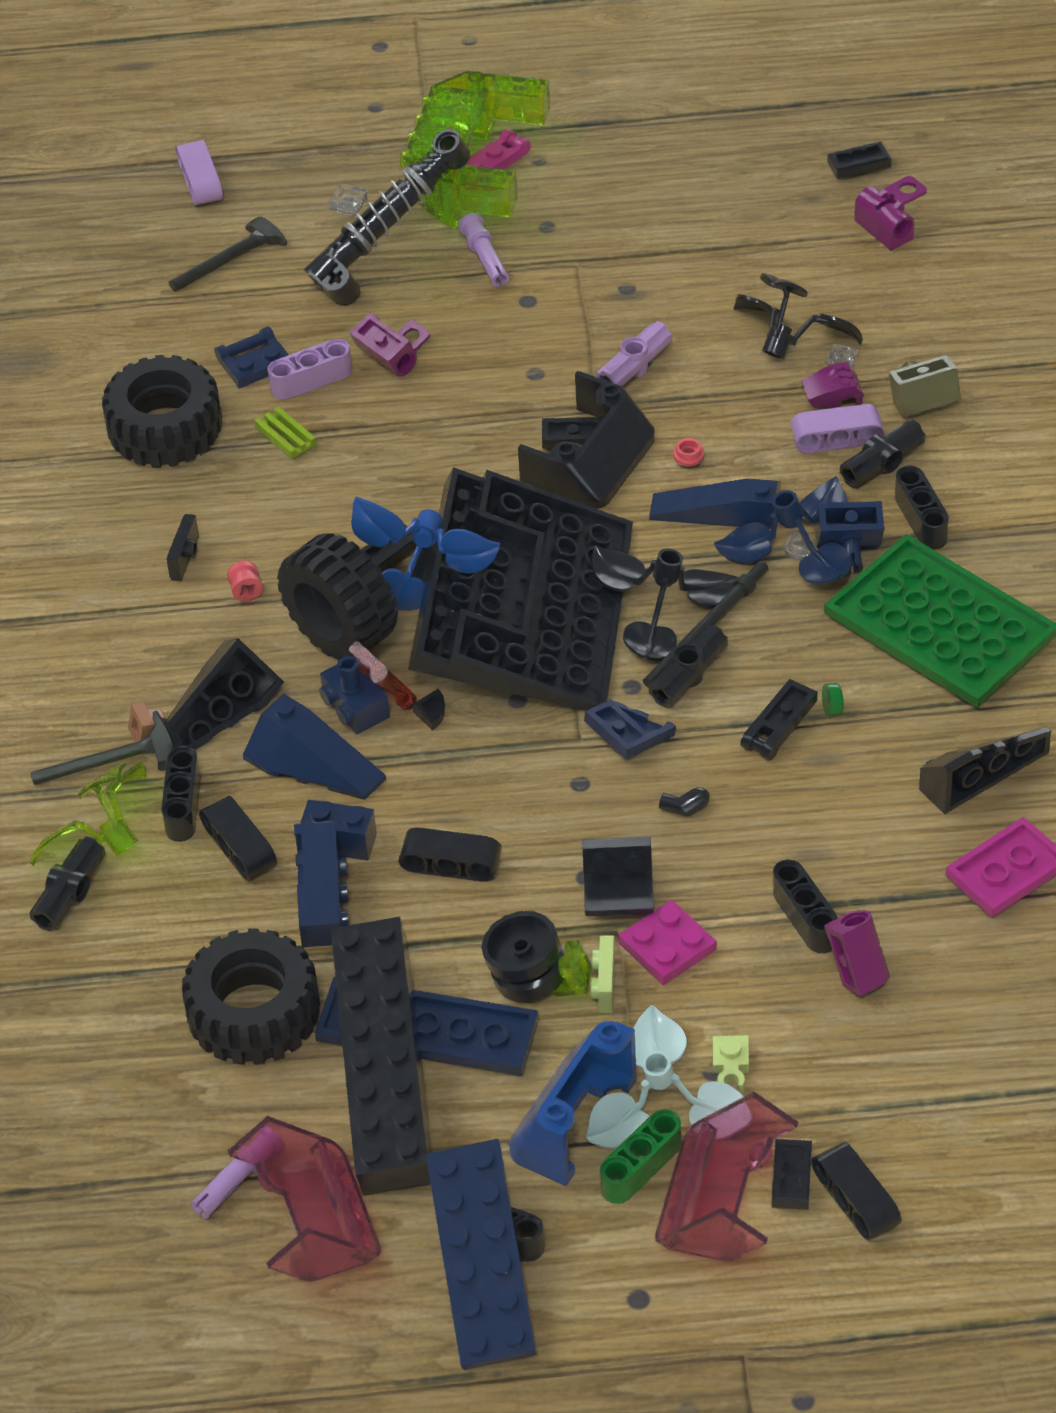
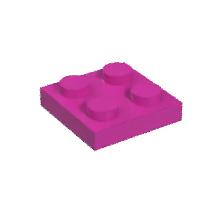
(667, 942)

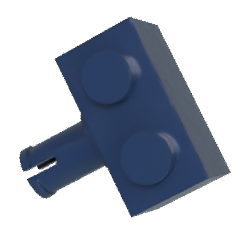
(850, 525)
(353, 695)

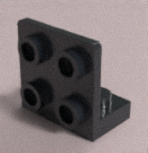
(618, 876)

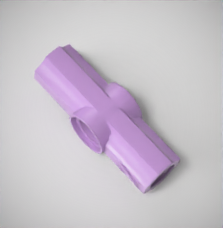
(635, 354)

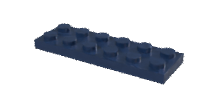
(456, 1030)
(481, 1255)

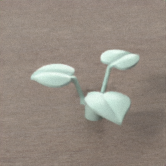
(657, 1046)

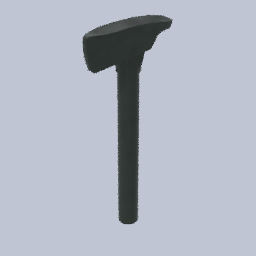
(262, 232)
(157, 742)

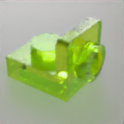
(576, 970)

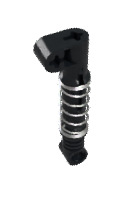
(359, 237)

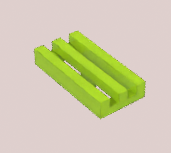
(289, 429)

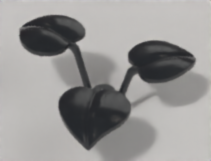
(779, 335)
(621, 571)

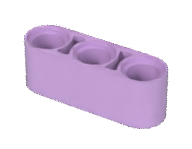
(199, 172)
(310, 369)
(835, 428)

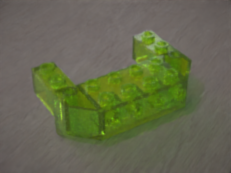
(471, 106)

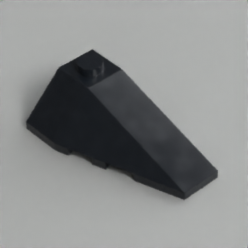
(221, 694)
(973, 769)

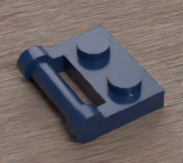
(253, 365)

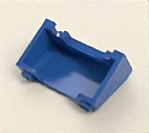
(594, 1066)

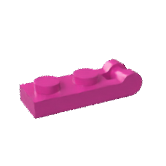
(497, 154)

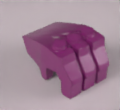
(832, 386)

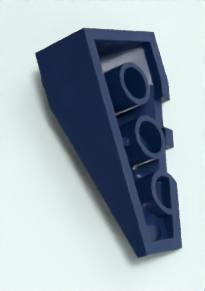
(718, 504)
(303, 746)

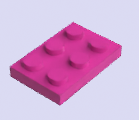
(1005, 867)

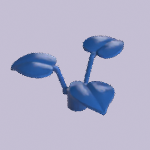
(463, 549)

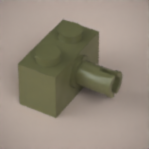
(924, 385)

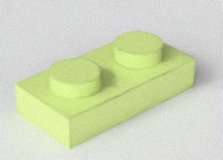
(603, 986)

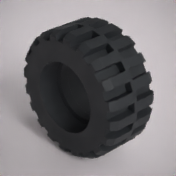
(167, 436)
(337, 595)
(260, 1030)

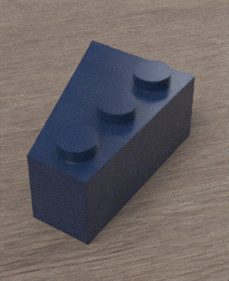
(319, 882)

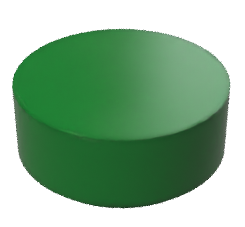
(832, 699)

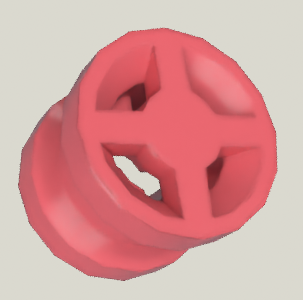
(244, 581)

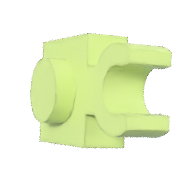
(731, 1059)

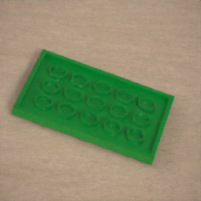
(941, 620)

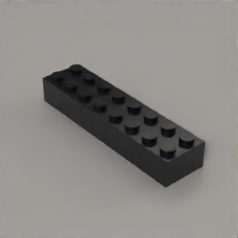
(381, 1056)

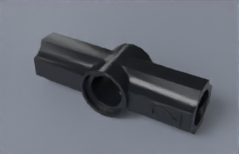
(882, 453)
(688, 665)
(67, 883)

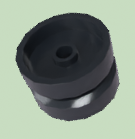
(523, 955)

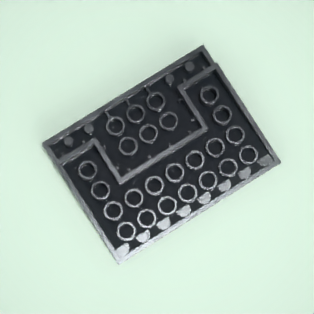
(537, 612)

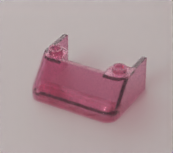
(711, 1179)
(320, 1197)

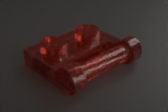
(383, 676)

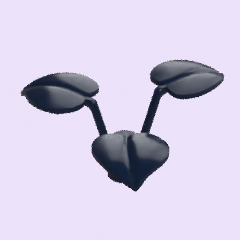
(751, 541)

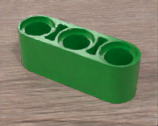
(646, 1142)

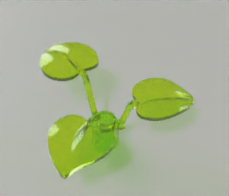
(115, 830)

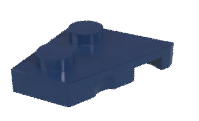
(626, 728)

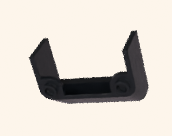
(607, 457)

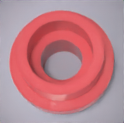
(688, 452)

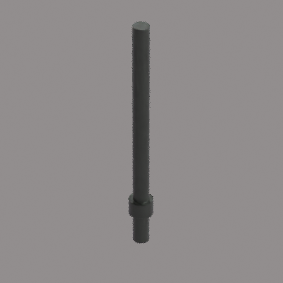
(741, 587)

